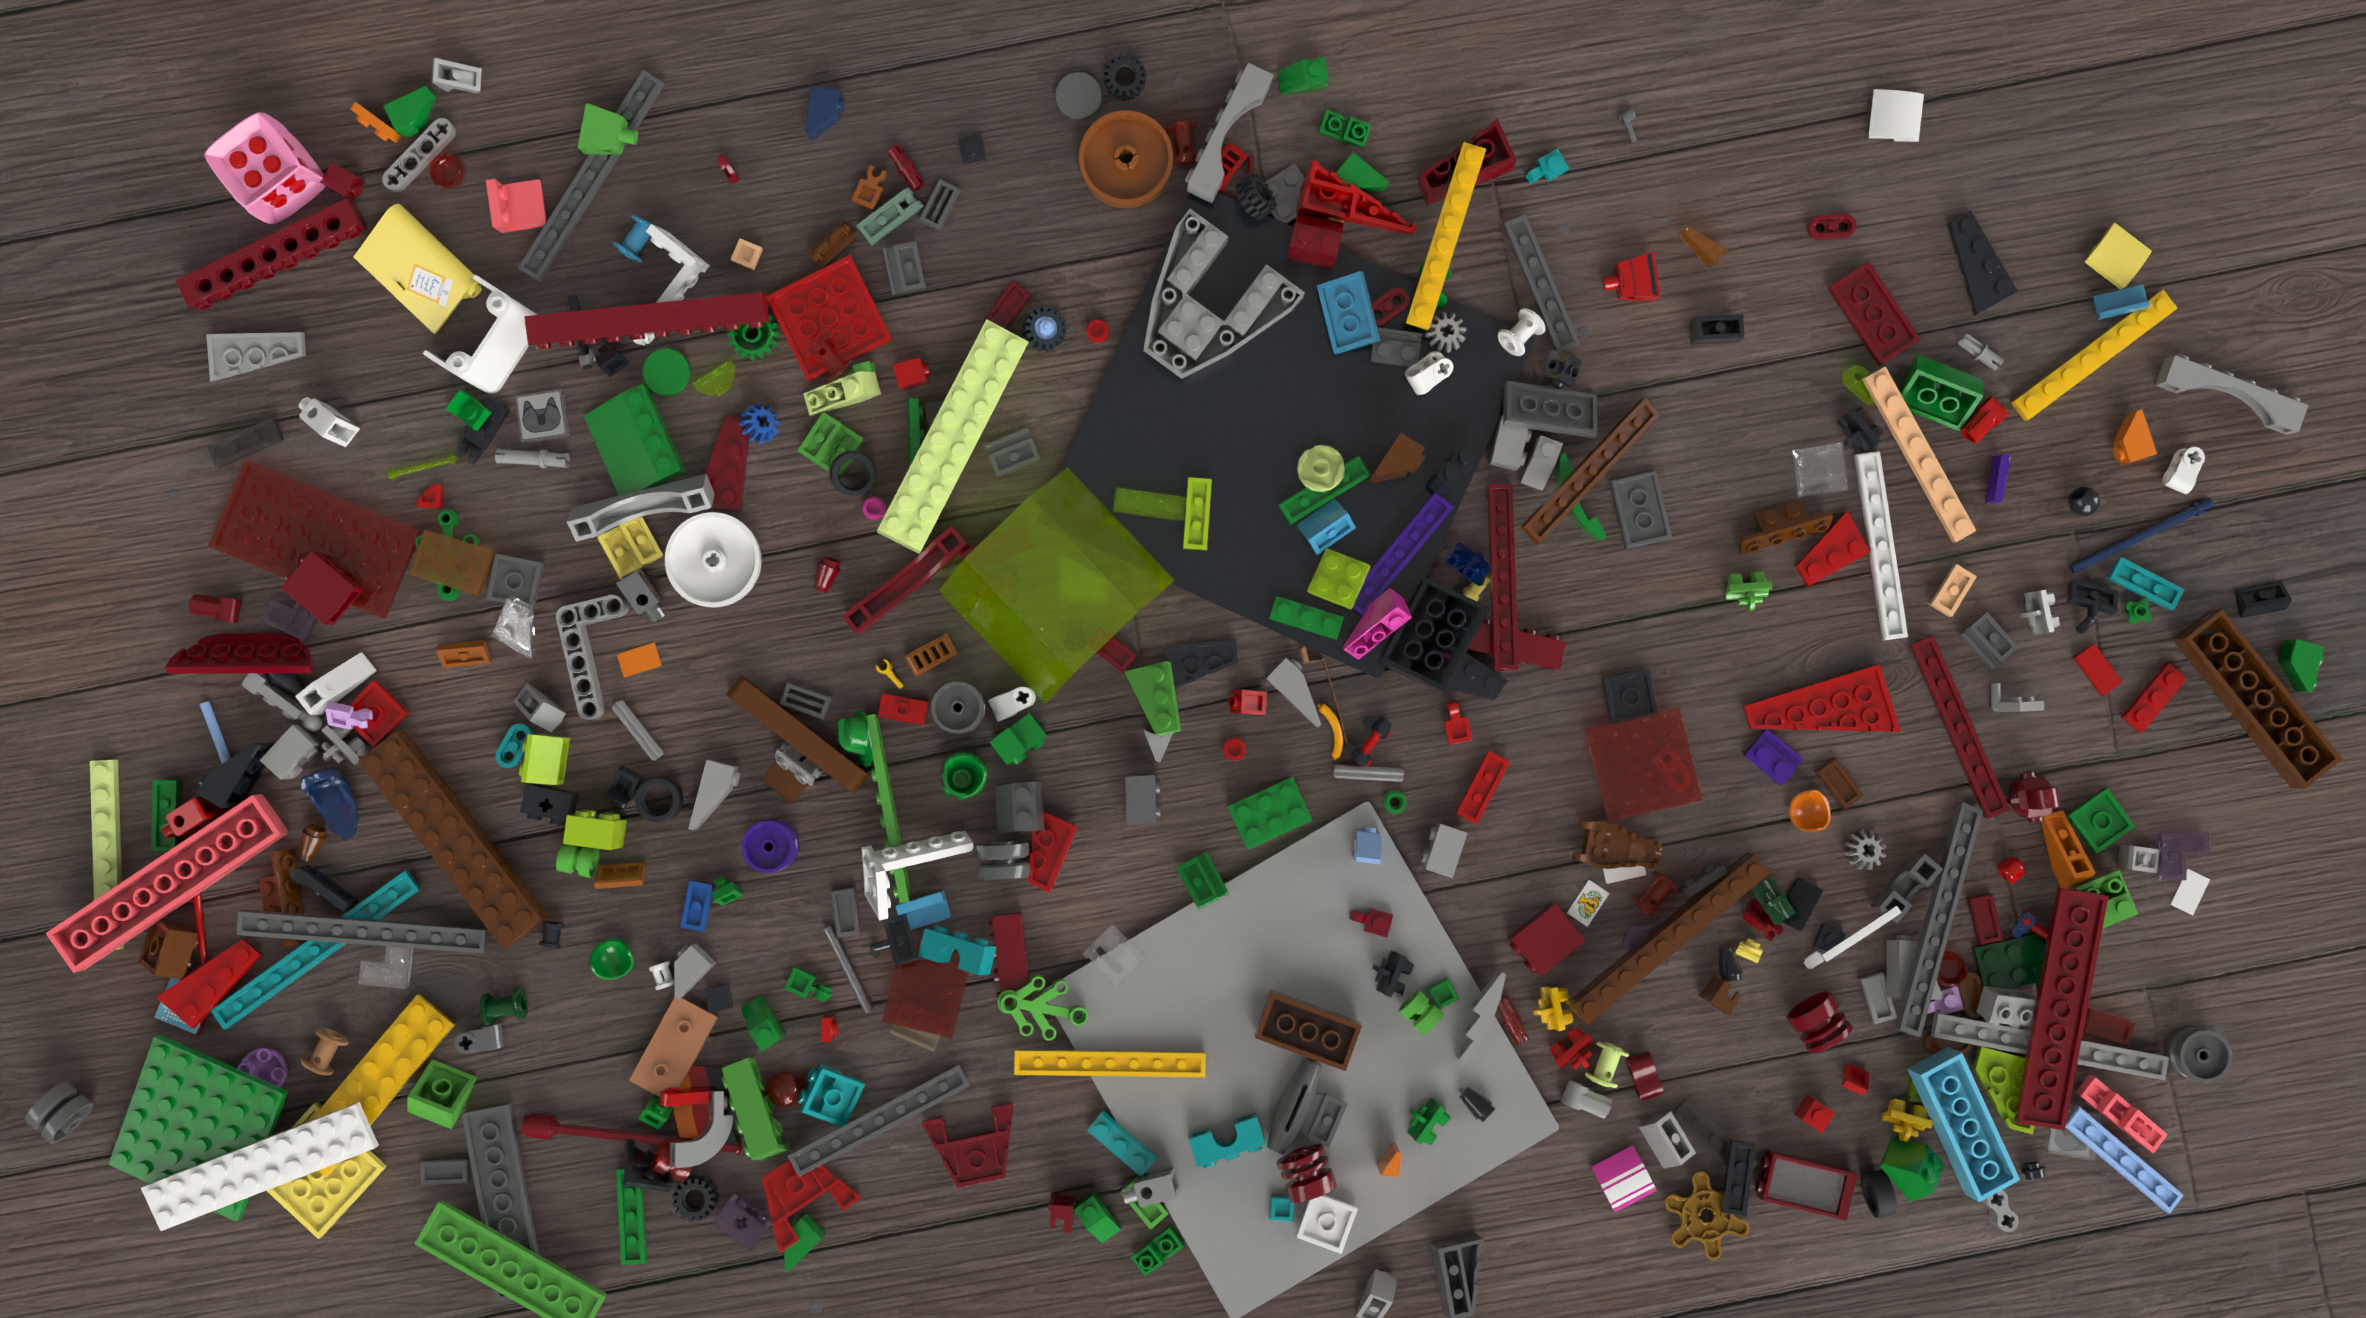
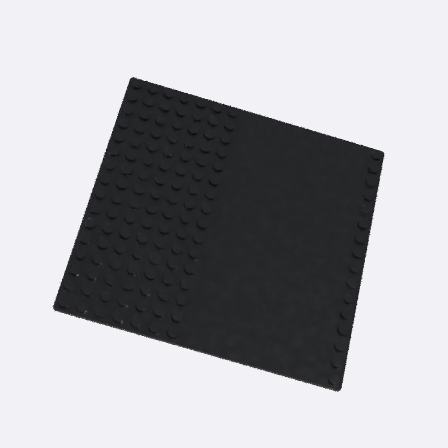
(1266, 406)

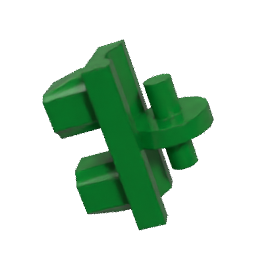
(1425, 1120)

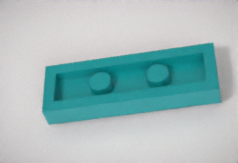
(2145, 584)
(1122, 1143)

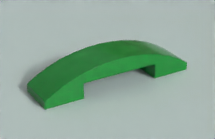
(1591, 527)

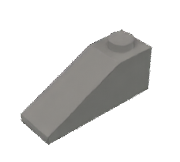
(1293, 686)
(714, 787)

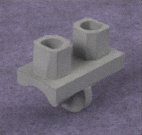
(2039, 612)
(350, 750)

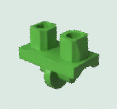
(1747, 593)

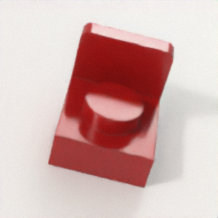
(1248, 702)

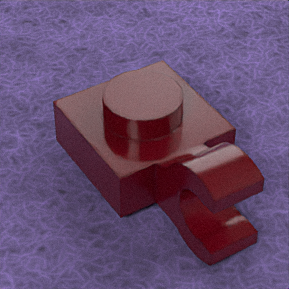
(1760, 920)
(1375, 921)

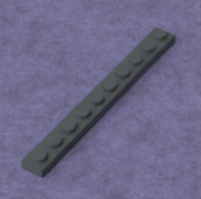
(587, 183)
(1938, 919)
(361, 931)

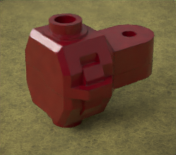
(2033, 797)

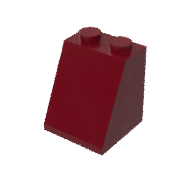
(1315, 240)

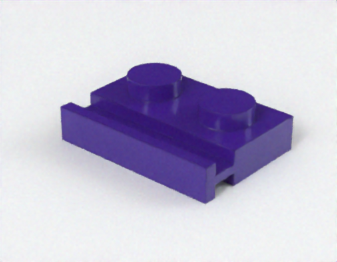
(1773, 757)

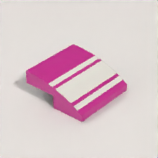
(1623, 1178)

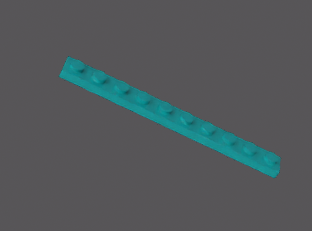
(310, 954)

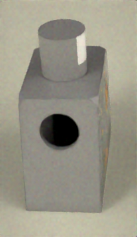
(1163, 1187)

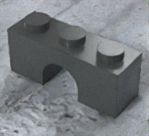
(1914, 875)

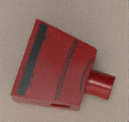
(1635, 279)
(191, 817)

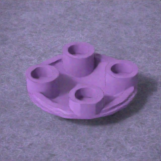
(265, 1065)

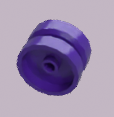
(756, 845)

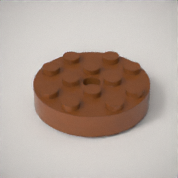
(1121, 135)

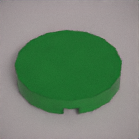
(666, 372)

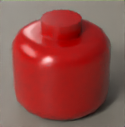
(2011, 869)

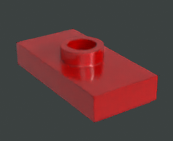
(903, 709)

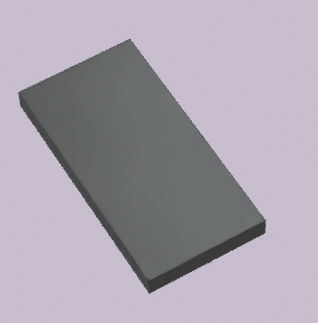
(1550, 409)

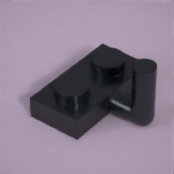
(2093, 598)
(899, 941)

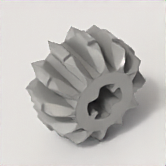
(1452, 339)
(1873, 849)

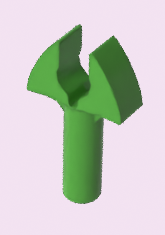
(865, 366)

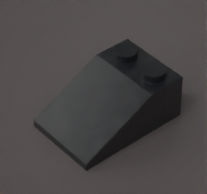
(235, 778)

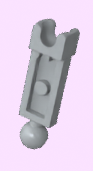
(260, 684)

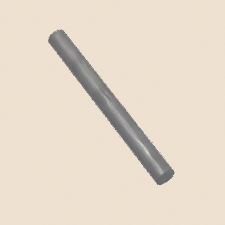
(848, 969)

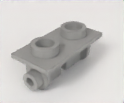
(803, 770)

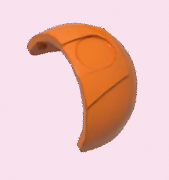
(1810, 811)

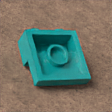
(830, 1095)

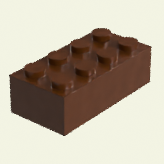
(1307, 1030)

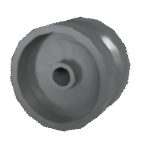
(972, 710)
(1003, 860)
(2198, 1053)
(59, 1112)

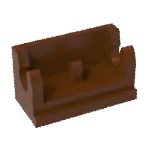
(1716, 993)

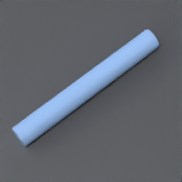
(215, 731)

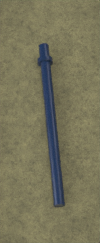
(2195, 509)

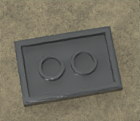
(1640, 509)

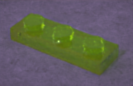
(1149, 504)

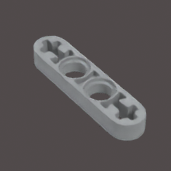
(415, 151)

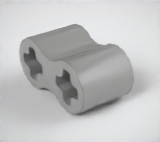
(1998, 1208)

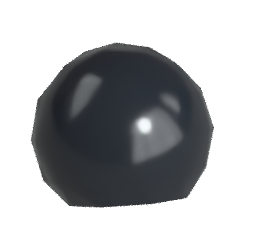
(2084, 501)

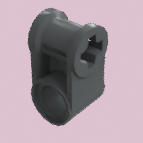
(483, 1039)

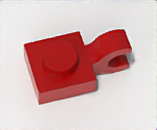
(1458, 727)

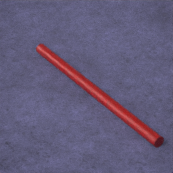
(200, 929)

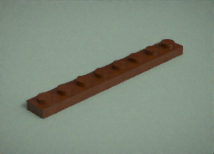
(1590, 471)

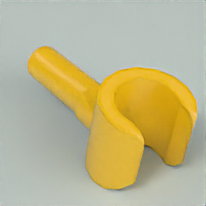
(890, 674)

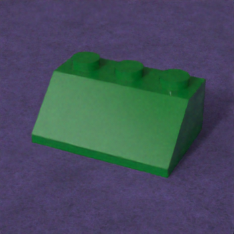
(1940, 392)

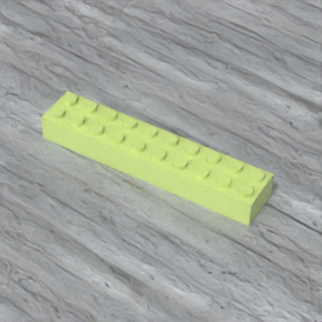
(952, 436)

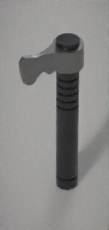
(586, 356)

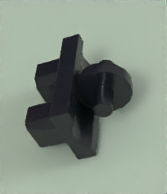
(1858, 431)
(1389, 974)

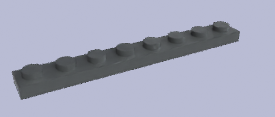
(878, 1120)

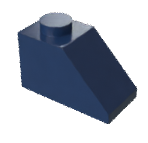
(823, 110)

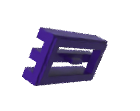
(1997, 479)

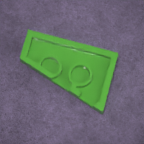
(1157, 696)

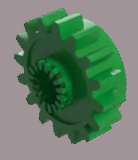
(757, 346)

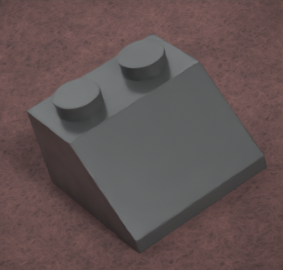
(1019, 807)

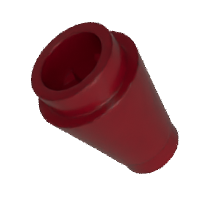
(826, 573)

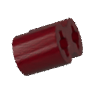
(1644, 1076)

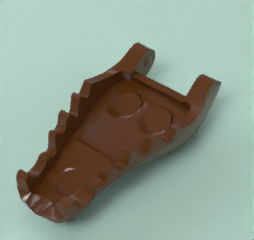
(1613, 847)

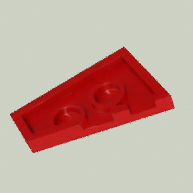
(1835, 550)

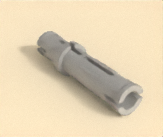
(536, 458)

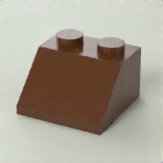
(168, 949)

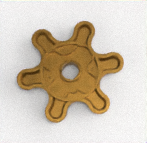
(1693, 1228)

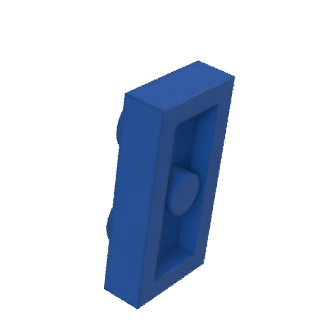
(697, 905)

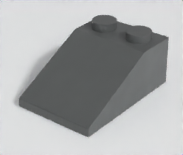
(1141, 799)

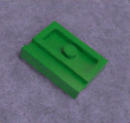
(1202, 880)

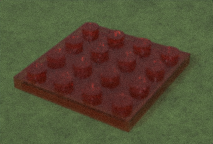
(1644, 764)

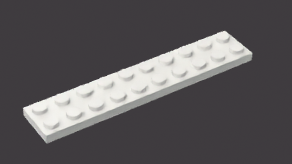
(260, 1166)

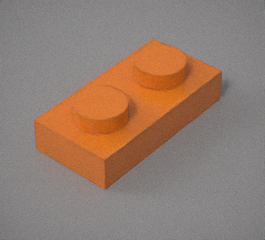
(366, 118)

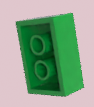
(1269, 812)

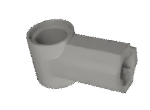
(1580, 1097)

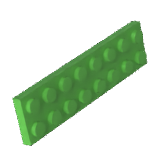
(507, 1266)

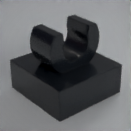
(611, 360)

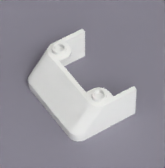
(498, 350)

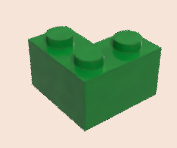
(1018, 739)

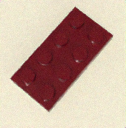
(1873, 313)

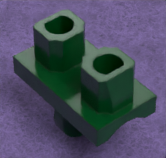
(1773, 900)

